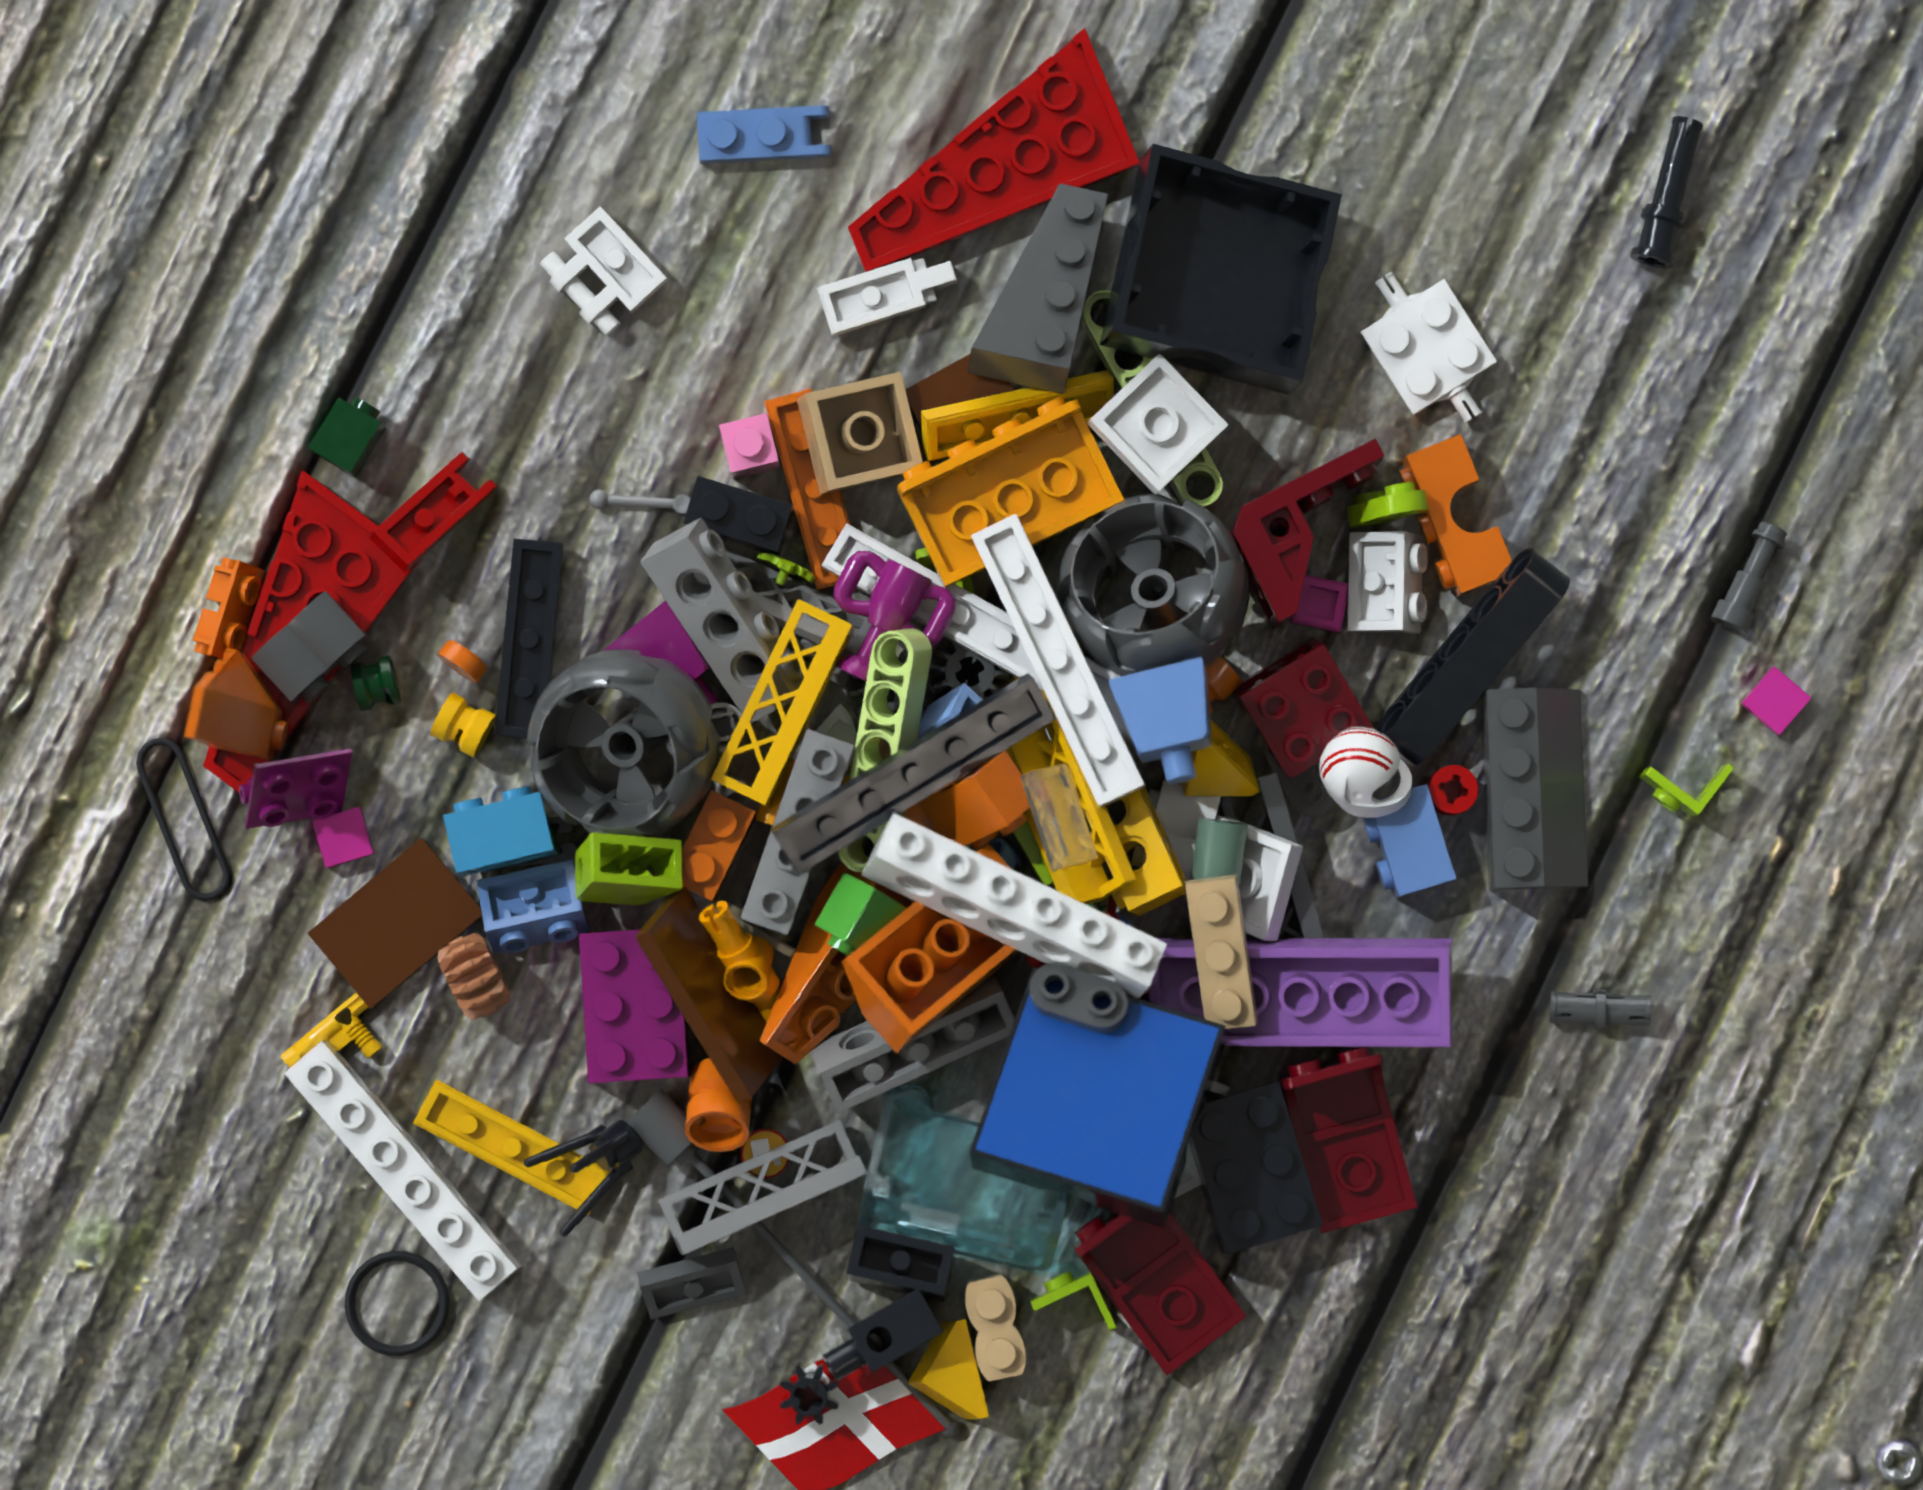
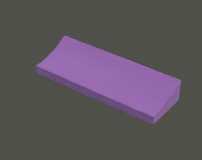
(1328, 991)

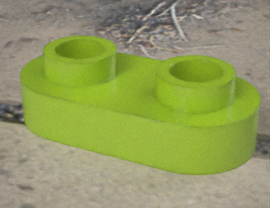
(1399, 502)

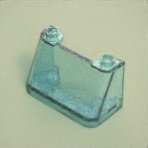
(927, 1190)

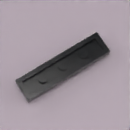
(528, 633)

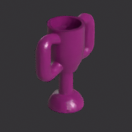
(891, 604)

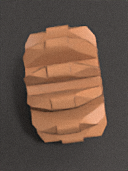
(474, 976)

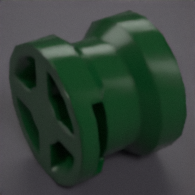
(375, 683)

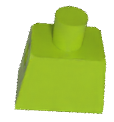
(616, 866)

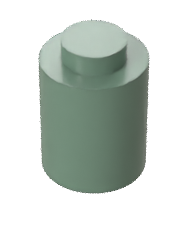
(1219, 849)

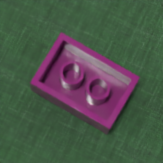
(628, 1013)

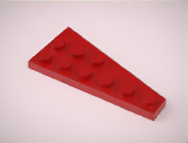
(1005, 162)
(320, 550)

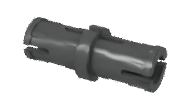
(1600, 1008)

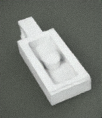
(883, 293)

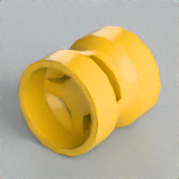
(463, 725)

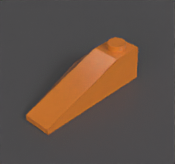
(236, 710)
(815, 983)

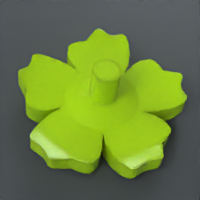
(786, 567)

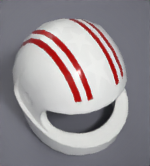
(1357, 765)

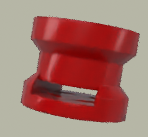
(1447, 795)

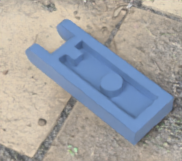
(759, 134)

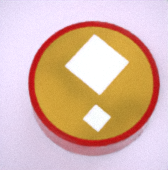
(762, 1142)

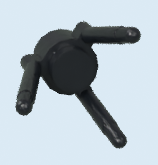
(610, 1148)

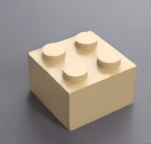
(859, 432)

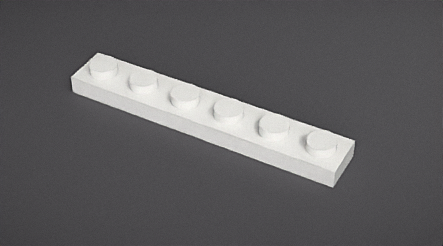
(1058, 660)

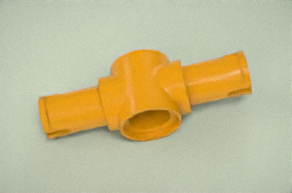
(745, 957)

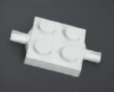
(1428, 347)

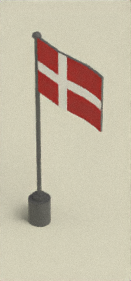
(873, 1411)

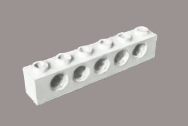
(1010, 906)
(403, 1170)

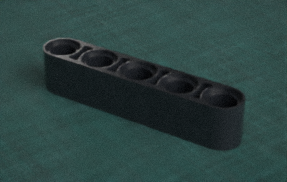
(1473, 655)

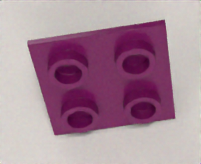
(296, 789)

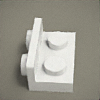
(1386, 582)

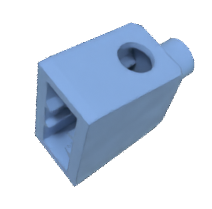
(1167, 714)

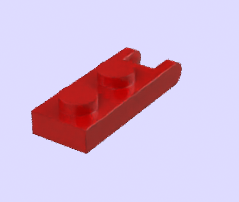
(430, 514)

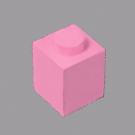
(749, 446)

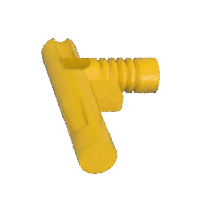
(336, 1033)

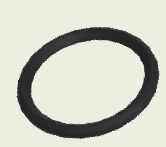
(351, 1292)

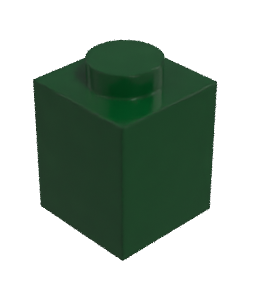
(348, 435)

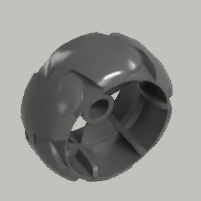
(1134, 536)
(668, 707)

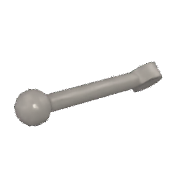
(600, 499)

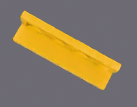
(800, 712)
(1088, 880)

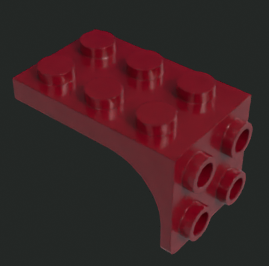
(1348, 1139)
(1158, 1285)

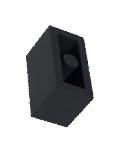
(740, 515)
(900, 1263)

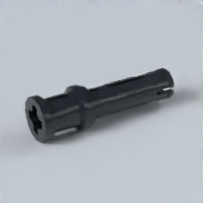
(1663, 215)

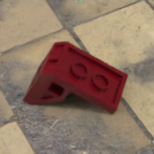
(1280, 563)

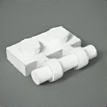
(614, 260)

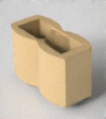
(992, 1313)

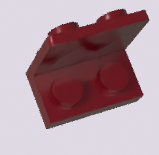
(1300, 705)

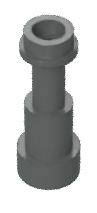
(1737, 607)

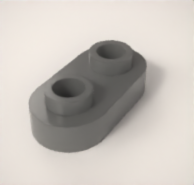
(1076, 999)

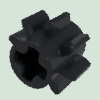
(802, 1382)

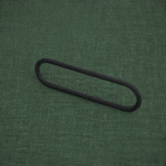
(164, 828)

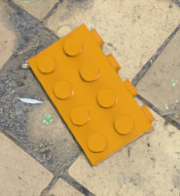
(1035, 469)

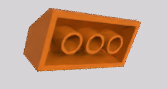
(921, 969)

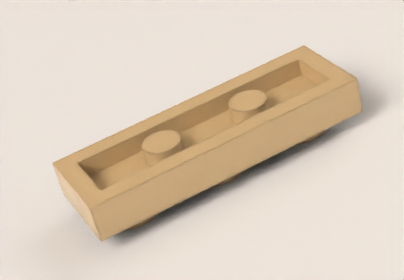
(1221, 951)

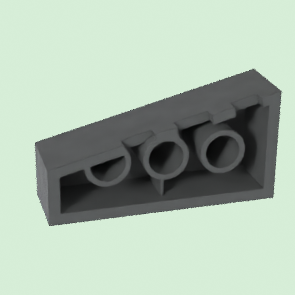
(1041, 305)

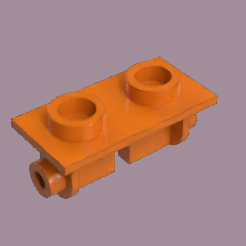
(238, 590)

